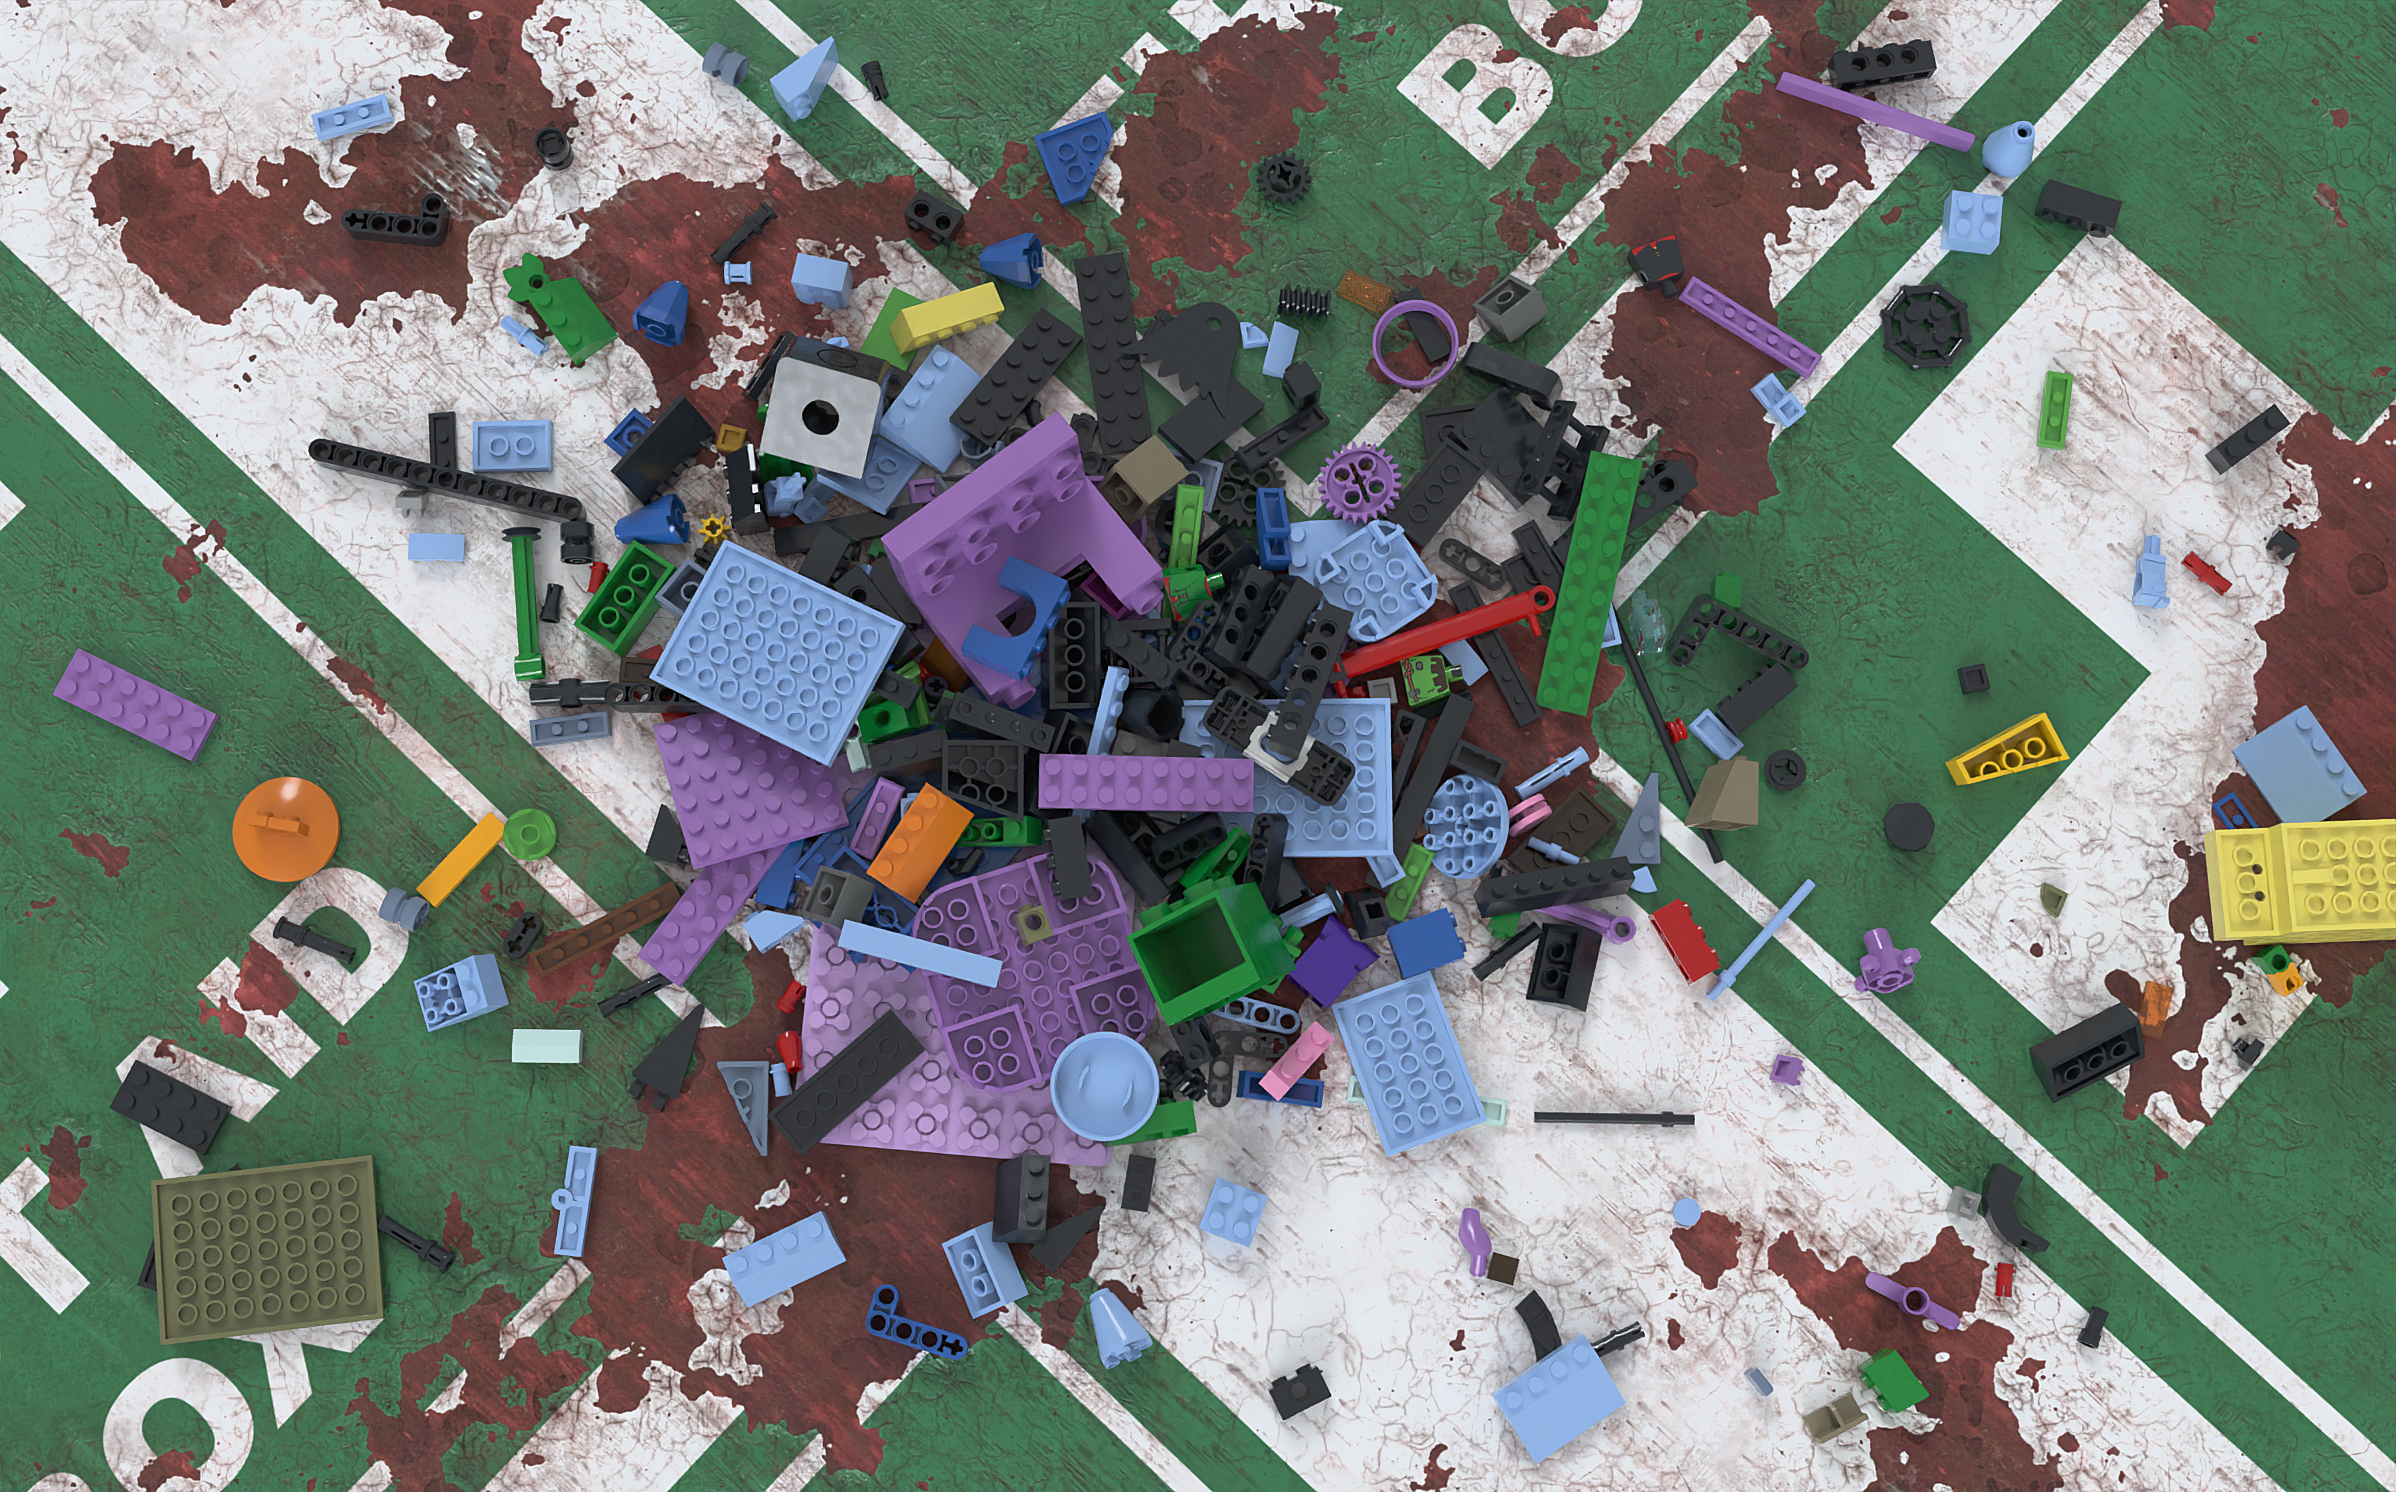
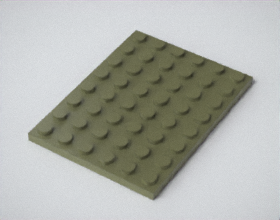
(267, 1249)

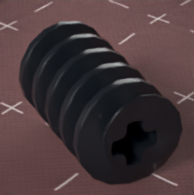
(1304, 301)

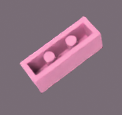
(1296, 1060)

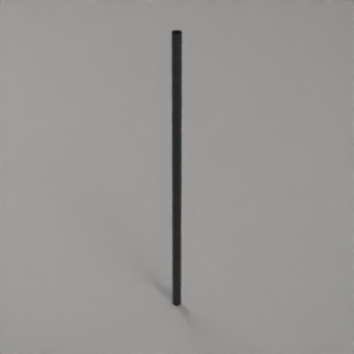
(1664, 735)

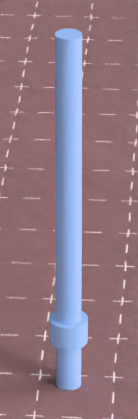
(1727, 977)

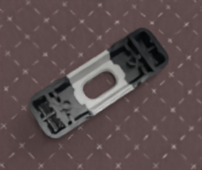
(1242, 724)

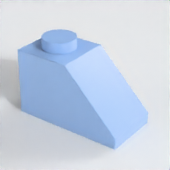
(771, 928)

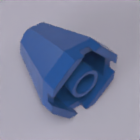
(1015, 260)
(664, 314)

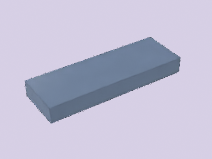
(570, 728)

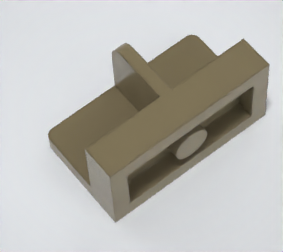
(1834, 1418)

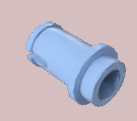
(781, 1079)

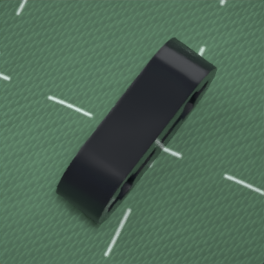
(528, 938)

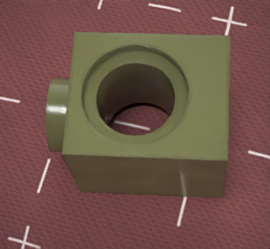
(1032, 936)

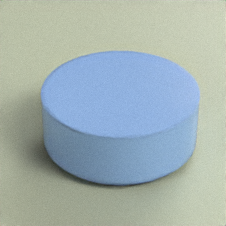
(1686, 1211)

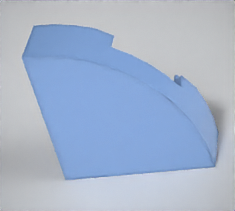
(1252, 336)
(1643, 881)

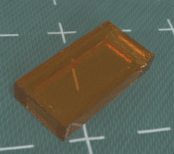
(2154, 1008)

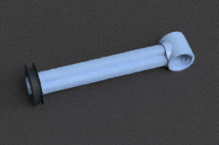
(1313, 909)

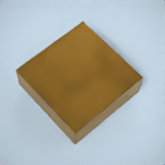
(731, 438)

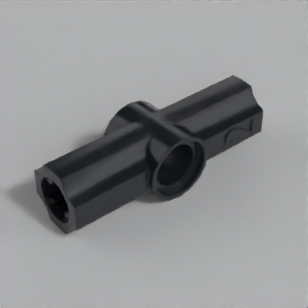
(568, 693)

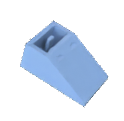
(461, 991)

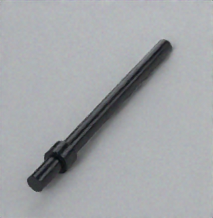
(1665, 1119)

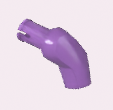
(1475, 1241)

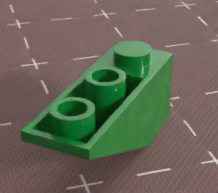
(1002, 833)

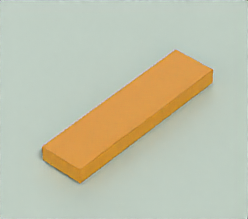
(462, 860)

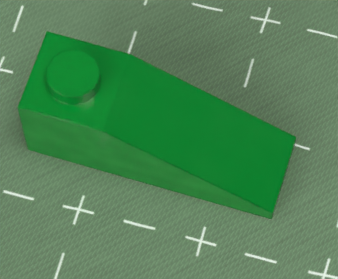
(1219, 860)

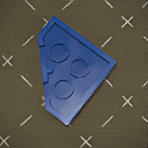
(1074, 155)

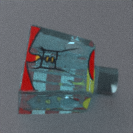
(1647, 624)

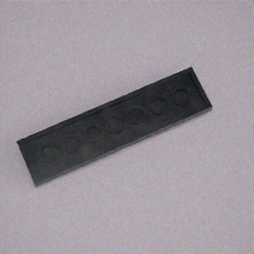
(1114, 375)

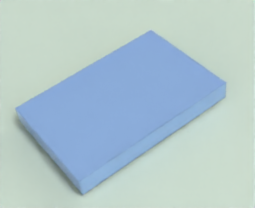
(512, 446)

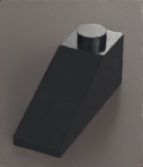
(1064, 1238)

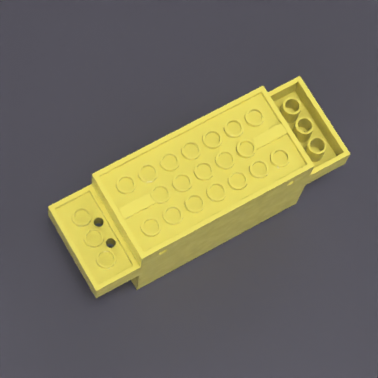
(2303, 882)

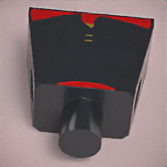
(1658, 265)

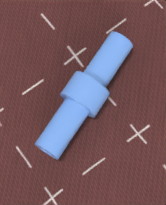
(1553, 851)

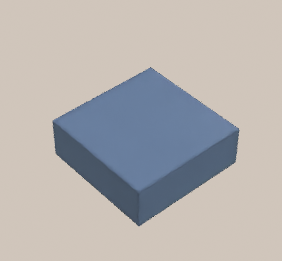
(1759, 1381)

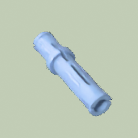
(1577, 757)

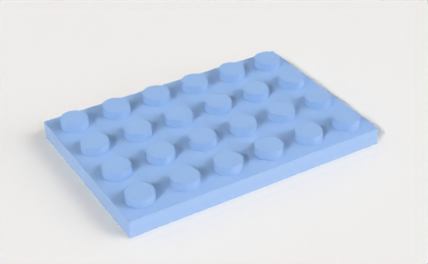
(1408, 1063)

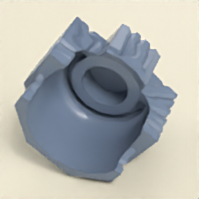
(976, 453)

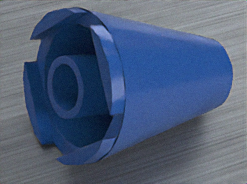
(655, 523)

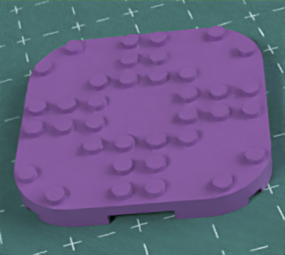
(1045, 991)

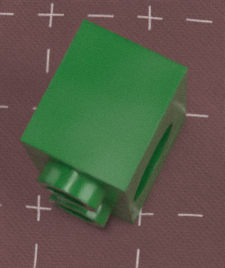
(874, 726)

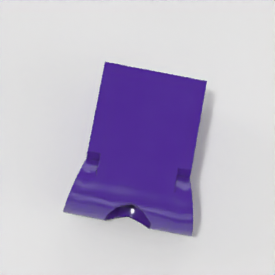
(1330, 964)

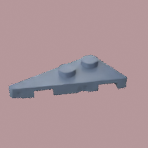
(1641, 834)
(750, 1088)

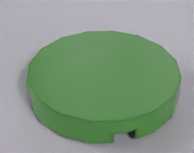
(529, 834)

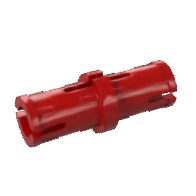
(2206, 573)

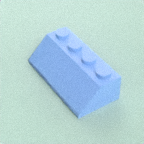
(784, 1259)

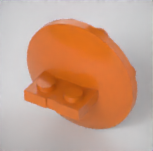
(286, 829)

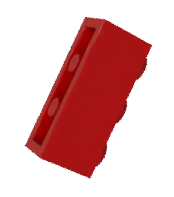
(1684, 941)

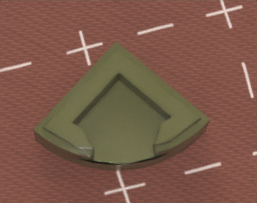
(2052, 899)

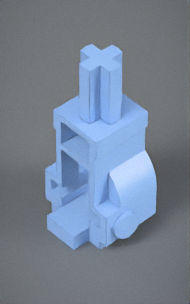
(783, 495)
(2150, 576)

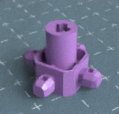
(1885, 966)

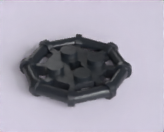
(1928, 312)

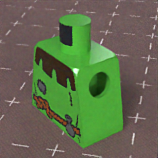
(1428, 679)

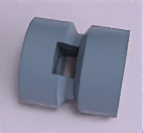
(730, 66)
(400, 907)

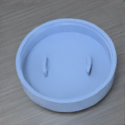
(1105, 1086)

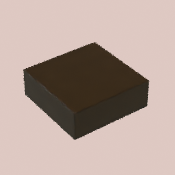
(1502, 1268)

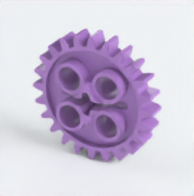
(1381, 474)

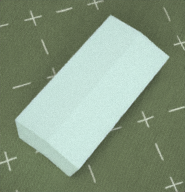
(547, 1046)

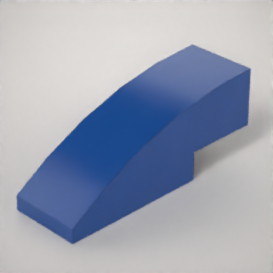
(1272, 529)
(1302, 1093)

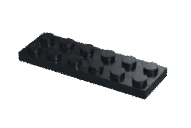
(1016, 379)
(846, 1082)

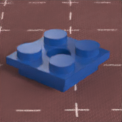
(633, 423)

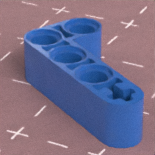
(918, 1328)

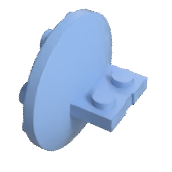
(1466, 826)

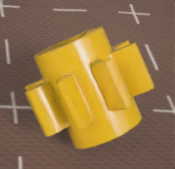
(708, 527)

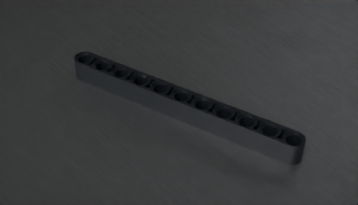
(436, 474)

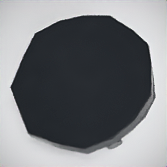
(1909, 826)

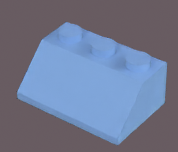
(984, 1270)

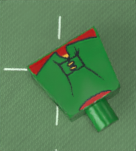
(1187, 586)

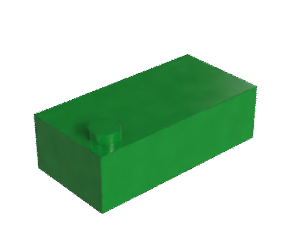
(625, 600)

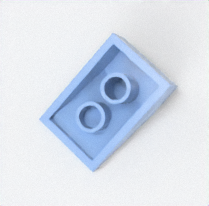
(803, 81)

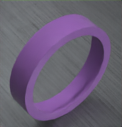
(1415, 305)

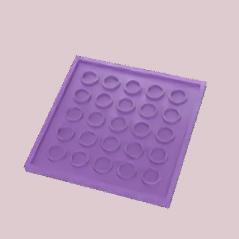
(743, 788)

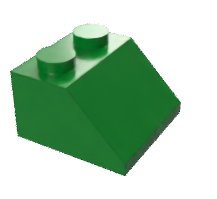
(1891, 1381)

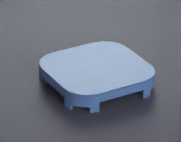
(1377, 580)

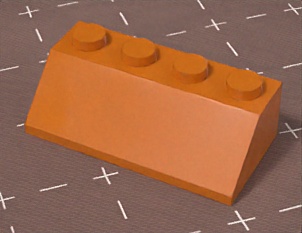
(920, 843)

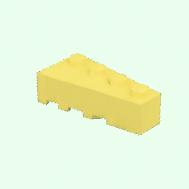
(945, 317)

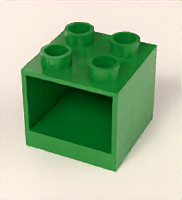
(1209, 948)

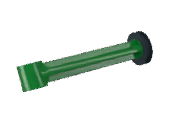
(529, 662)

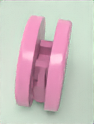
(1528, 814)

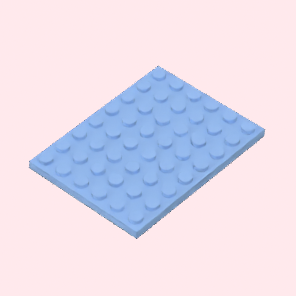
(777, 652)
(1361, 818)

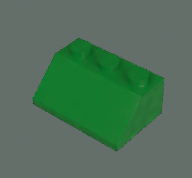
(572, 318)

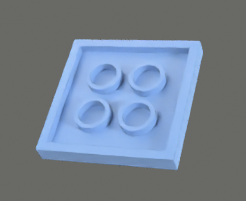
(882, 480)

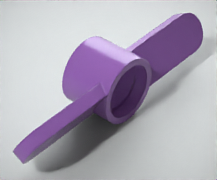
(1898, 1293)

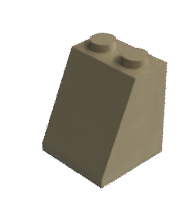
(1142, 480)
(1726, 796)

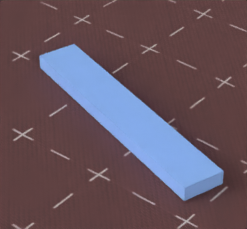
(920, 953)

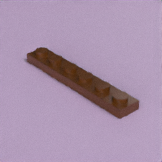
(605, 929)

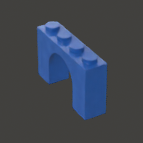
(1016, 654)

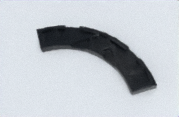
(1539, 1324)

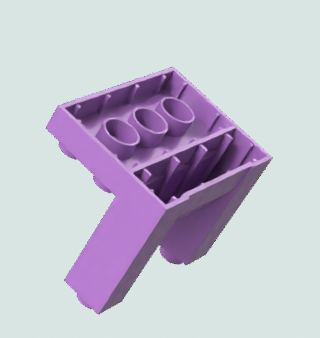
(1023, 505)

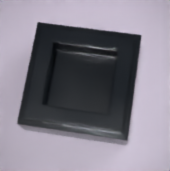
(1973, 679)

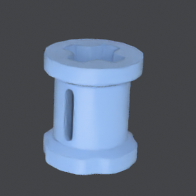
(738, 272)

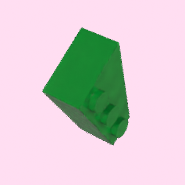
(1167, 1121)

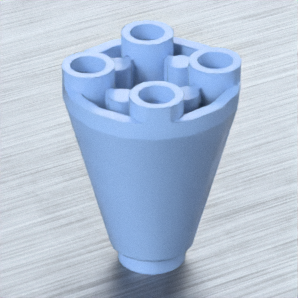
(2009, 149)
(1116, 1329)

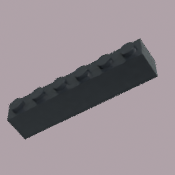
(1554, 887)

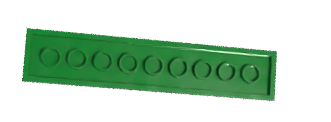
(1588, 583)

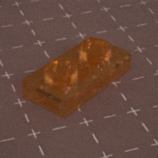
(1364, 291)

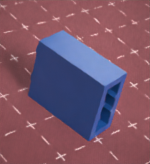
(1426, 943)

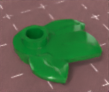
(524, 278)

